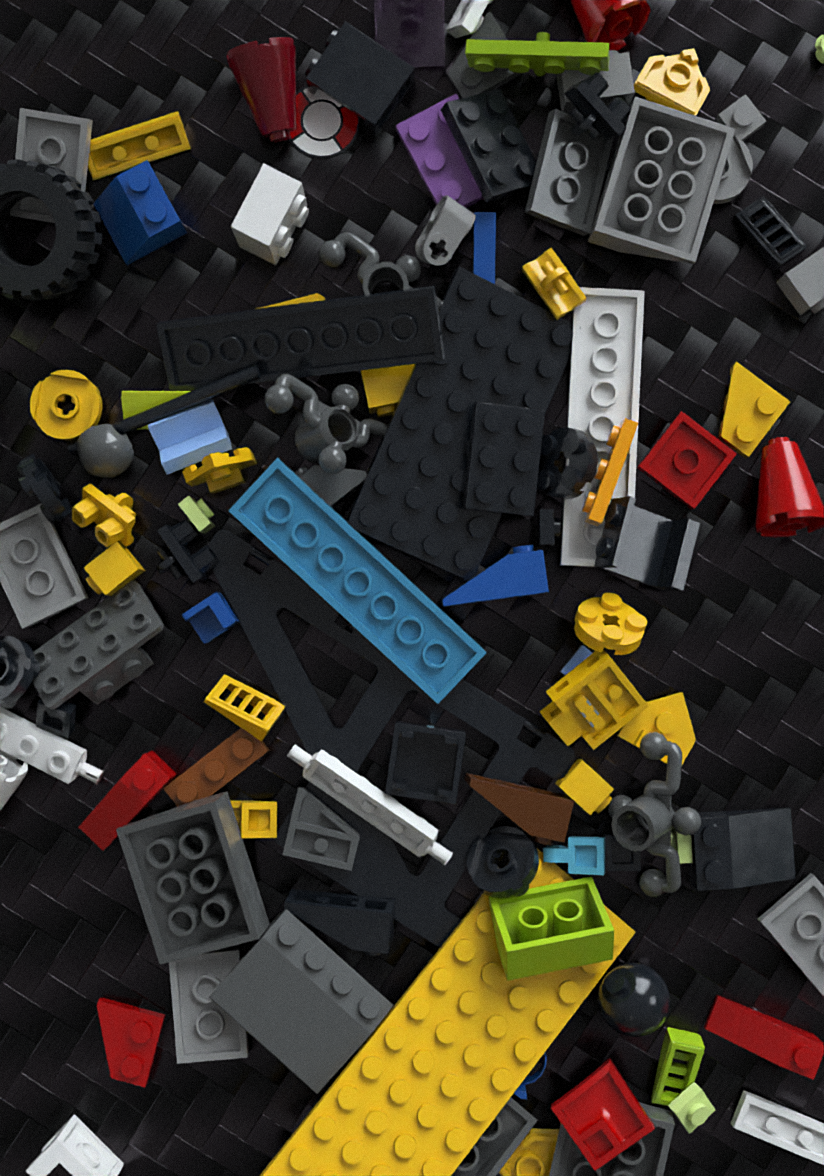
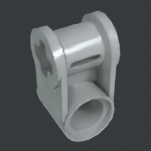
(446, 228)

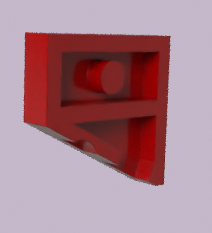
(129, 1039)

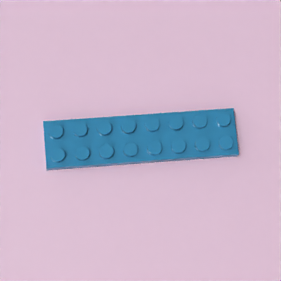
(357, 580)

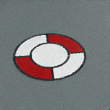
(322, 125)

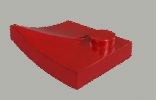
(602, 1115)

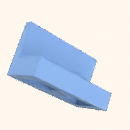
(190, 436)

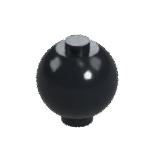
(633, 1000)

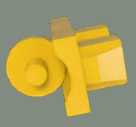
(554, 283)
(110, 514)

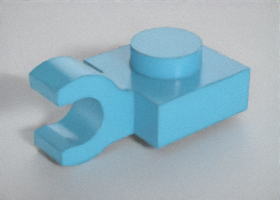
(582, 854)

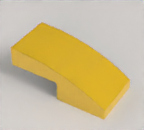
(256, 818)

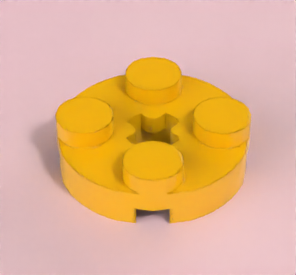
(55, 389)
(624, 628)

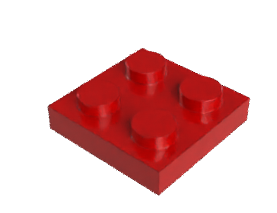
(687, 460)

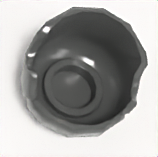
(104, 451)

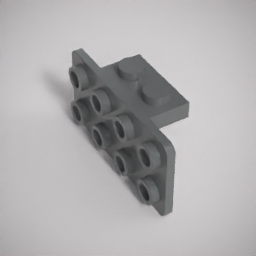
(98, 649)

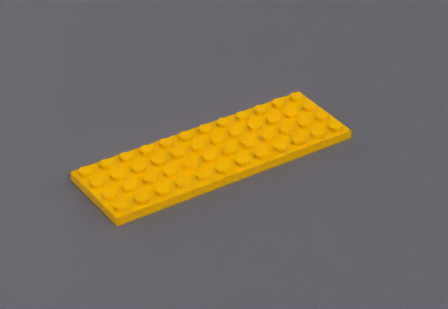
(442, 1058)

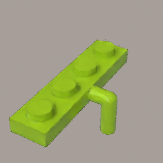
(538, 55)

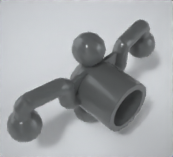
(371, 271)
(326, 429)
(656, 808)

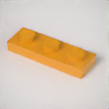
(609, 471)

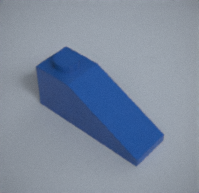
(508, 578)

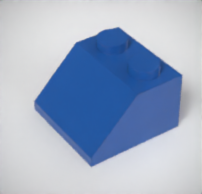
(138, 213)

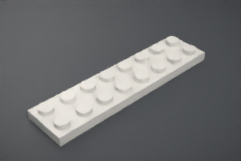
(600, 395)

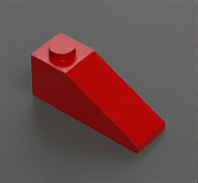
(127, 799)
(766, 1036)

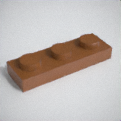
(216, 768)

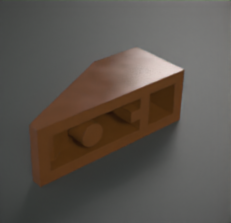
(535, 810)

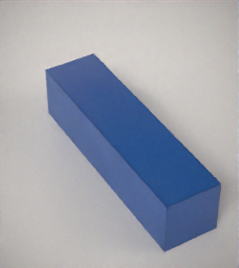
(484, 245)

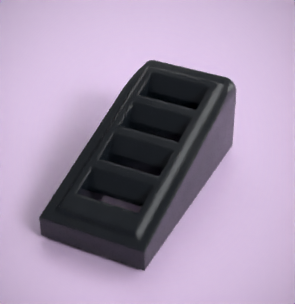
(779, 224)

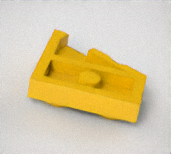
(748, 411)

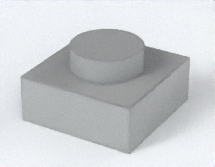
(743, 117)

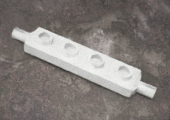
(44, 749)
(370, 803)

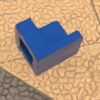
(211, 617)

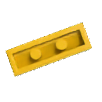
(136, 144)

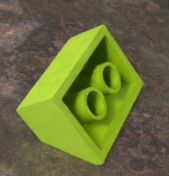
(552, 928)

